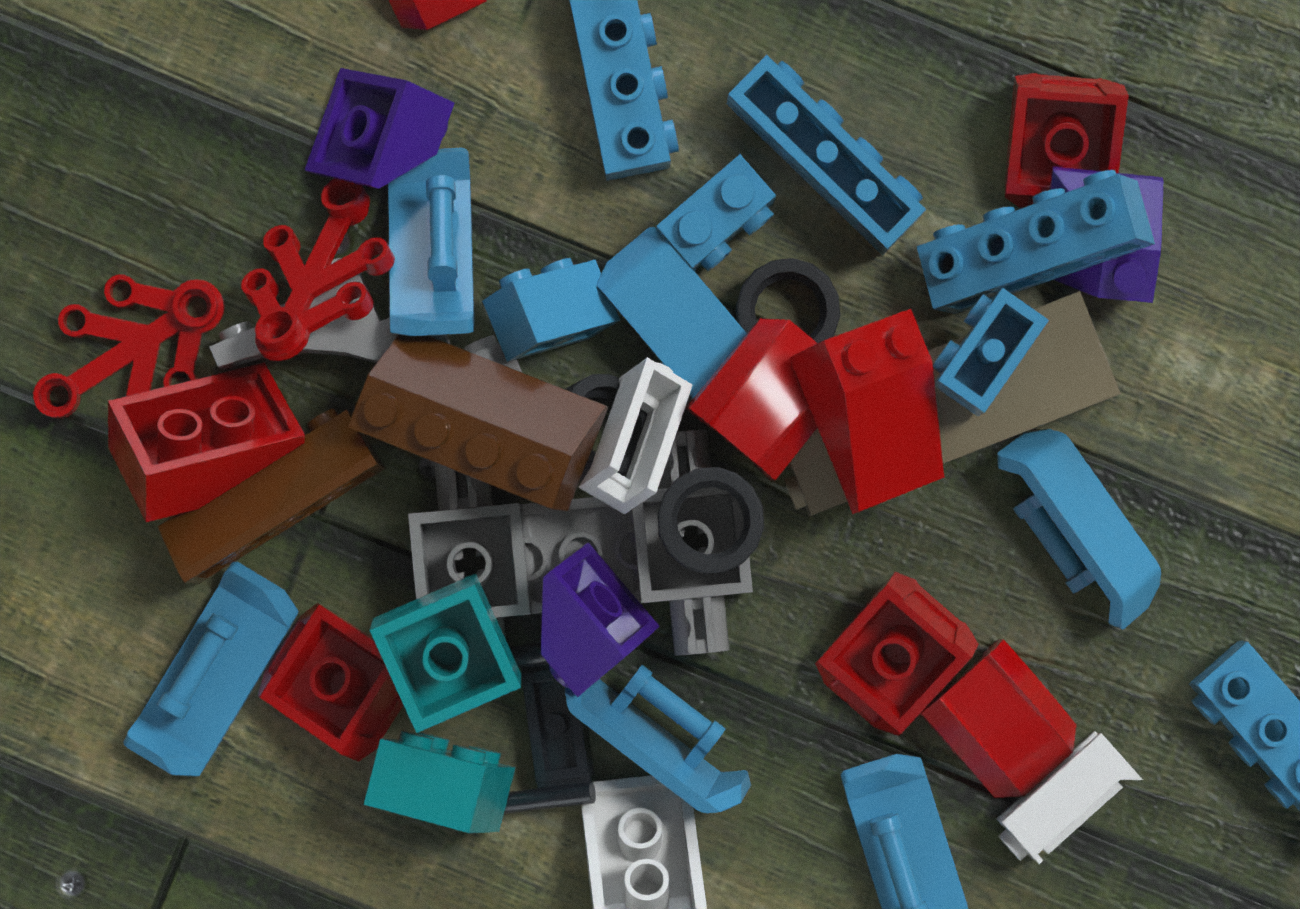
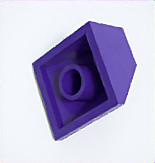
(377, 129)
(1130, 275)
(588, 620)

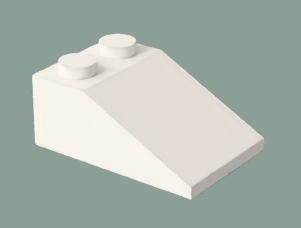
(642, 847)

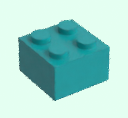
(445, 653)
(438, 785)

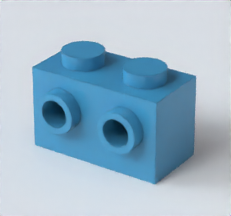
(717, 213)
(549, 308)
(990, 351)

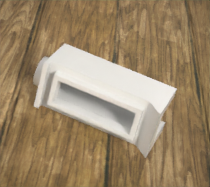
(664, 398)
(1065, 798)

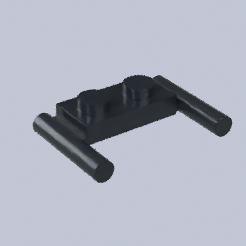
(557, 741)

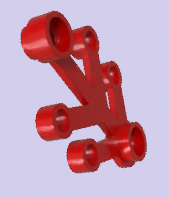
(286, 329)
(138, 341)

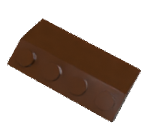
(480, 419)
(272, 499)

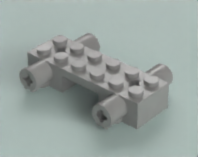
(530, 540)

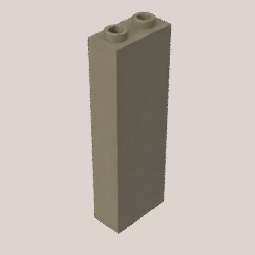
(1054, 379)

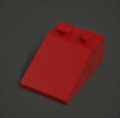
(875, 408)
(199, 438)

